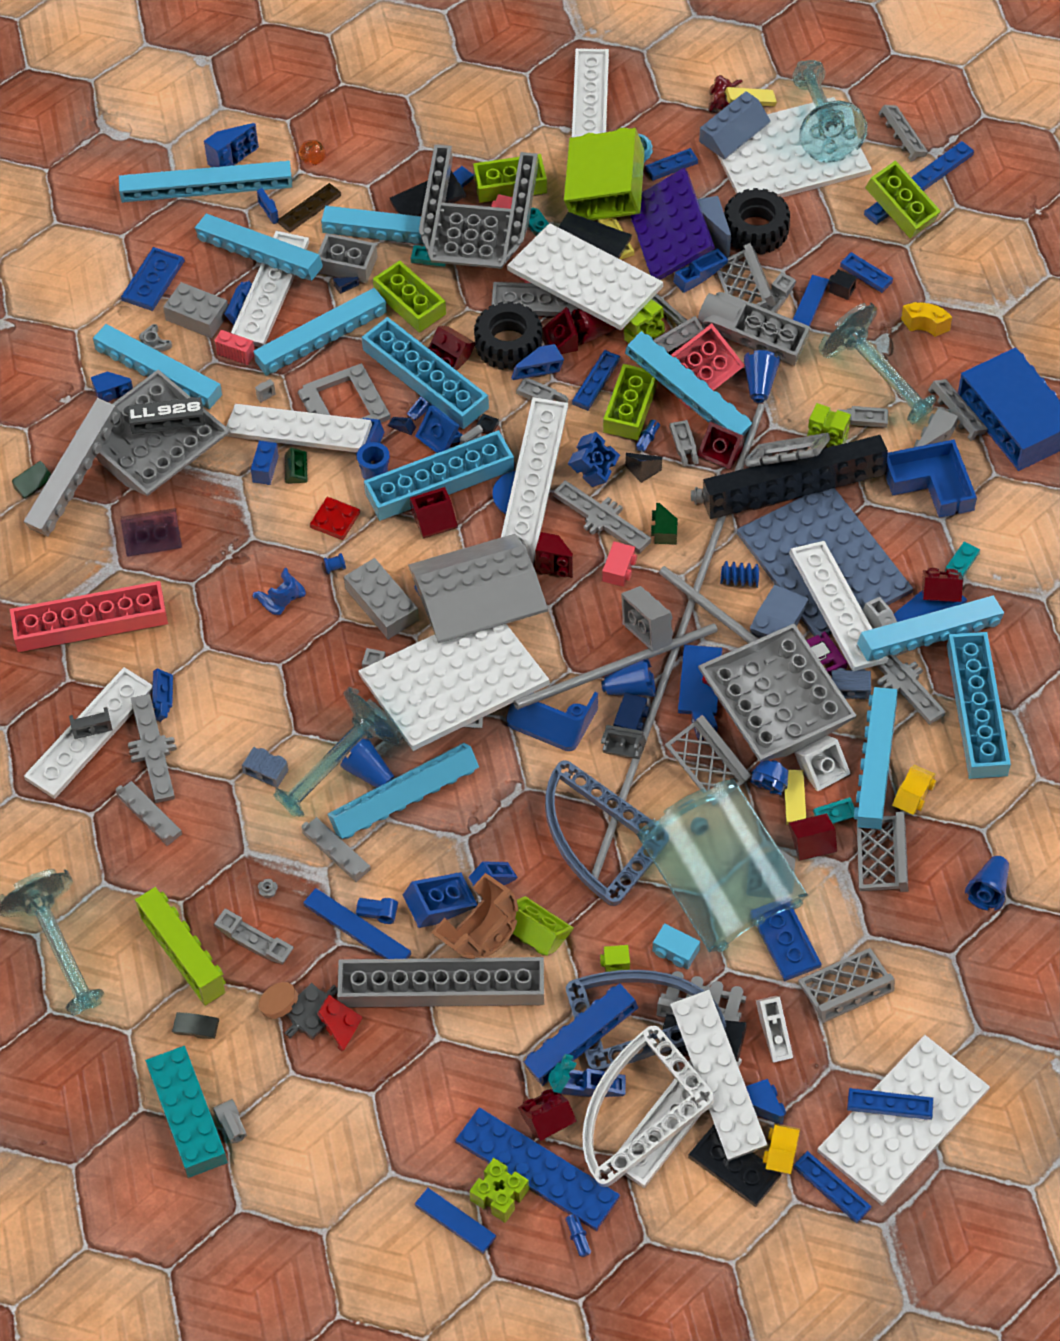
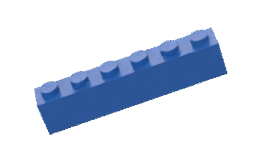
(582, 1032)

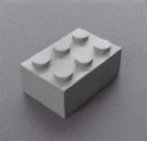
(347, 257)
(195, 310)
(646, 618)

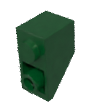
(665, 526)

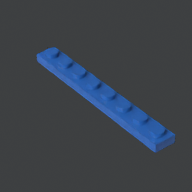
(928, 176)

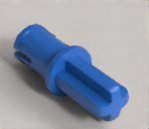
(647, 435)
(578, 1235)

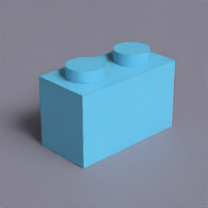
(676, 946)

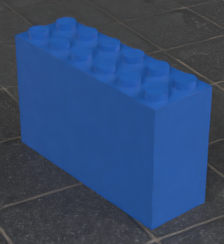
(1014, 407)

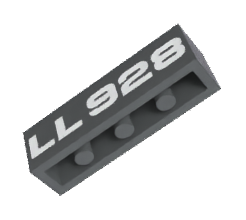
(166, 415)

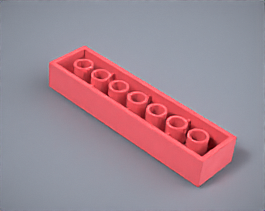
(88, 616)

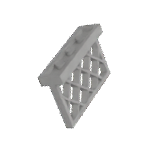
(756, 273)
(718, 746)
(899, 855)
(854, 995)

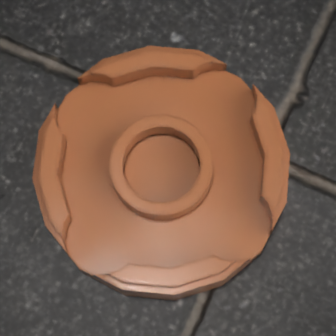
(278, 1000)

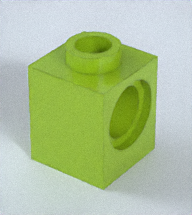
(615, 958)

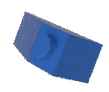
(540, 362)

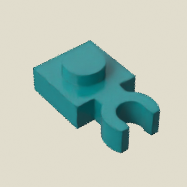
(560, 1075)

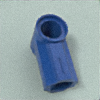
(381, 910)

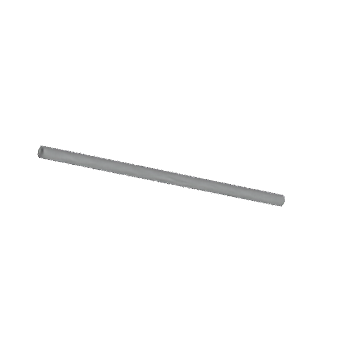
(707, 605)
(612, 667)

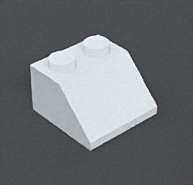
(823, 762)

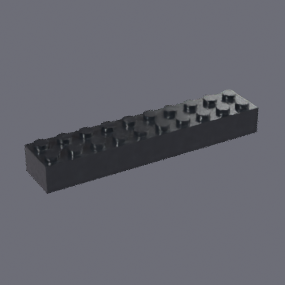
(795, 478)

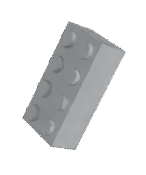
(381, 598)

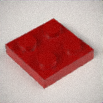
(335, 518)

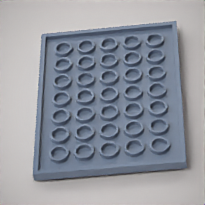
(827, 519)

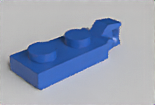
(237, 301)
(162, 693)

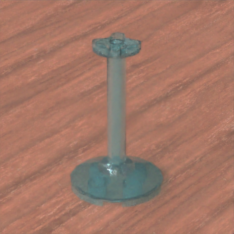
(831, 127)
(852, 335)
(367, 722)
(36, 897)

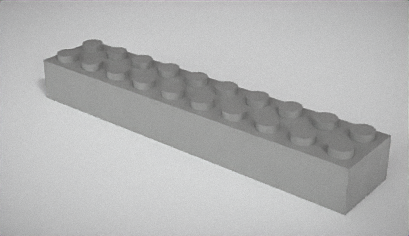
(441, 982)

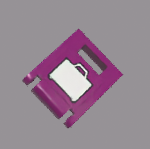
(827, 652)

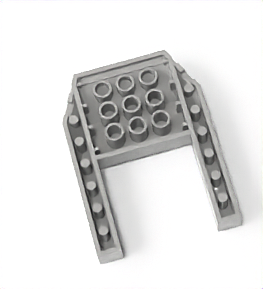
(470, 232)

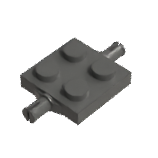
(304, 1012)

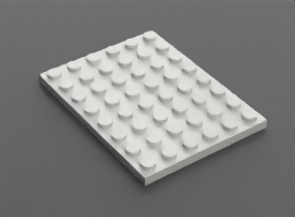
(779, 163)
(452, 683)

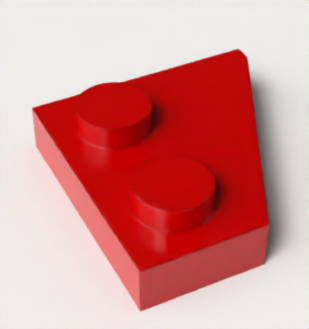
(339, 1020)

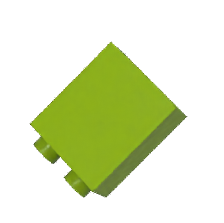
(605, 174)

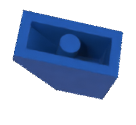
(498, 870)

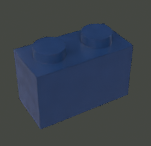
(632, 712)

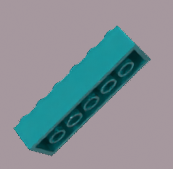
(186, 1111)

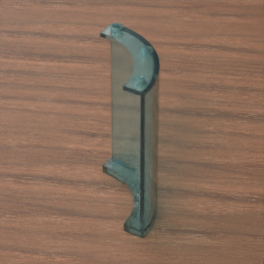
(721, 864)

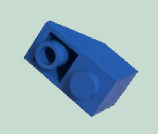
(110, 385)
(765, 1102)

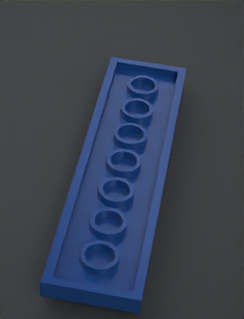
(547, 1173)

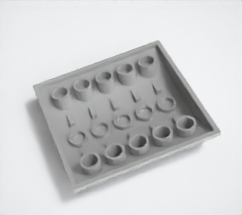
(154, 457)
(478, 587)
(777, 693)

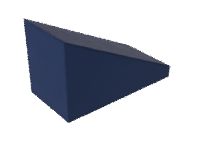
(346, 283)
(402, 424)

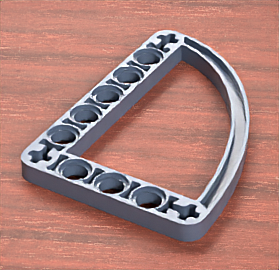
(617, 813)
(626, 976)

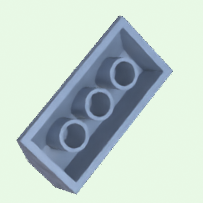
(734, 125)

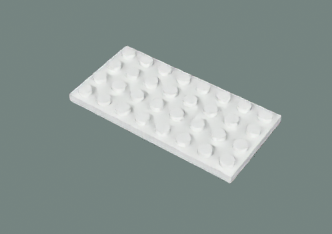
(585, 276)
(886, 1149)

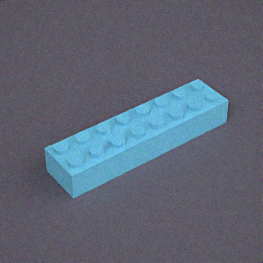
(425, 372)
(451, 468)
(978, 705)

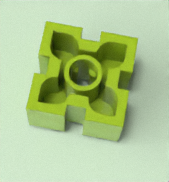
(646, 320)
(827, 421)
(510, 1188)

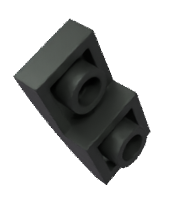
(195, 1024)

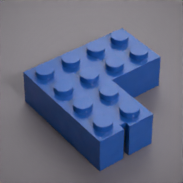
(936, 469)

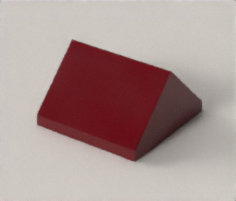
(562, 332)
(721, 445)
(813, 837)

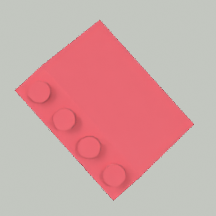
(709, 358)

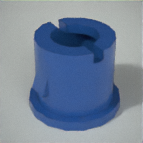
(373, 452)

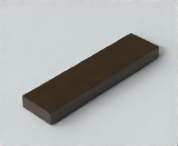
(309, 207)

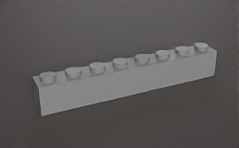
(72, 467)

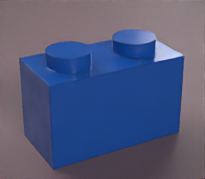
(264, 462)

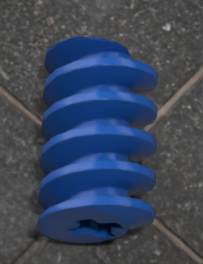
(740, 574)

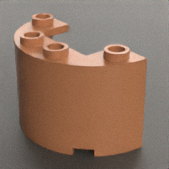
(486, 926)

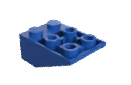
(231, 145)

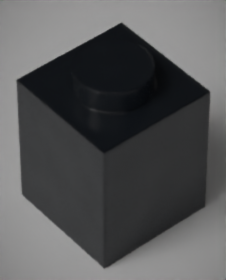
(842, 284)

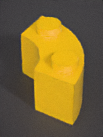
(926, 317)
(914, 789)
(782, 1148)

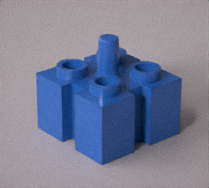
(593, 459)

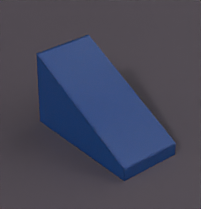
(419, 408)

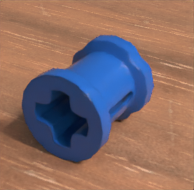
(334, 563)

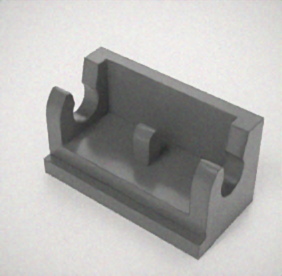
(91, 724)
(623, 742)

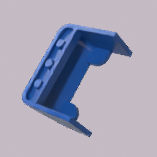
(553, 725)

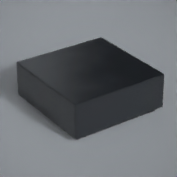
(488, 423)

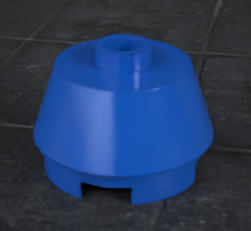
(770, 776)

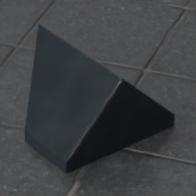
(643, 465)

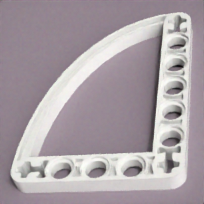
(660, 1126)

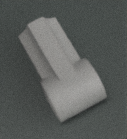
(229, 1118)

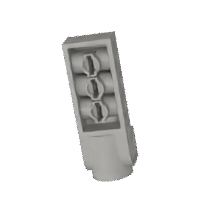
(754, 326)

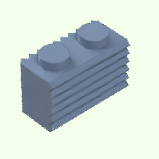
(853, 683)
(265, 766)

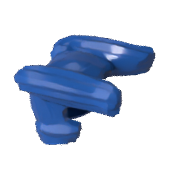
(282, 596)

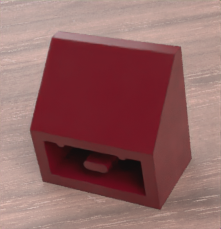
(451, 346)
(433, 512)
(553, 556)
(942, 585)
(547, 1114)

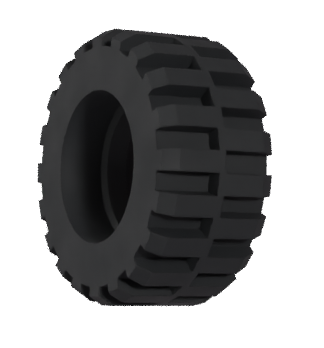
(763, 205)
(507, 318)

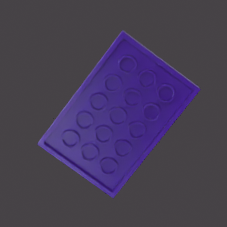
(671, 225)

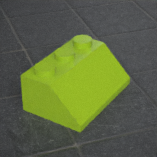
(539, 927)

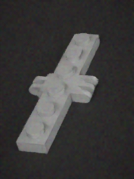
(602, 516)
(905, 680)
(152, 748)

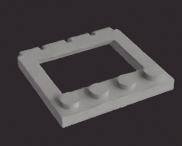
(362, 383)
(761, 452)

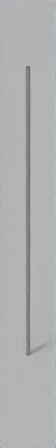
(673, 653)

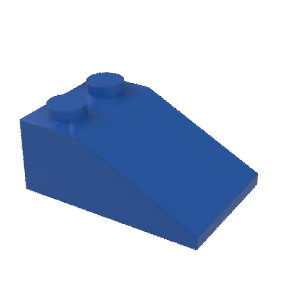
(438, 898)

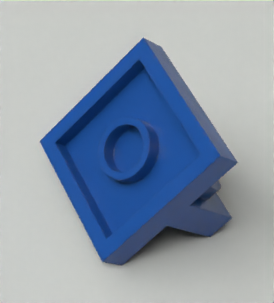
(438, 430)

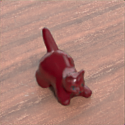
(718, 93)

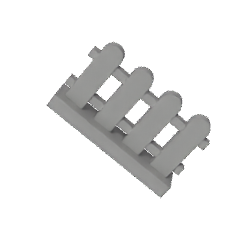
(734, 998)

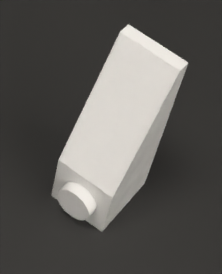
(774, 1028)

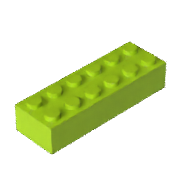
(181, 946)

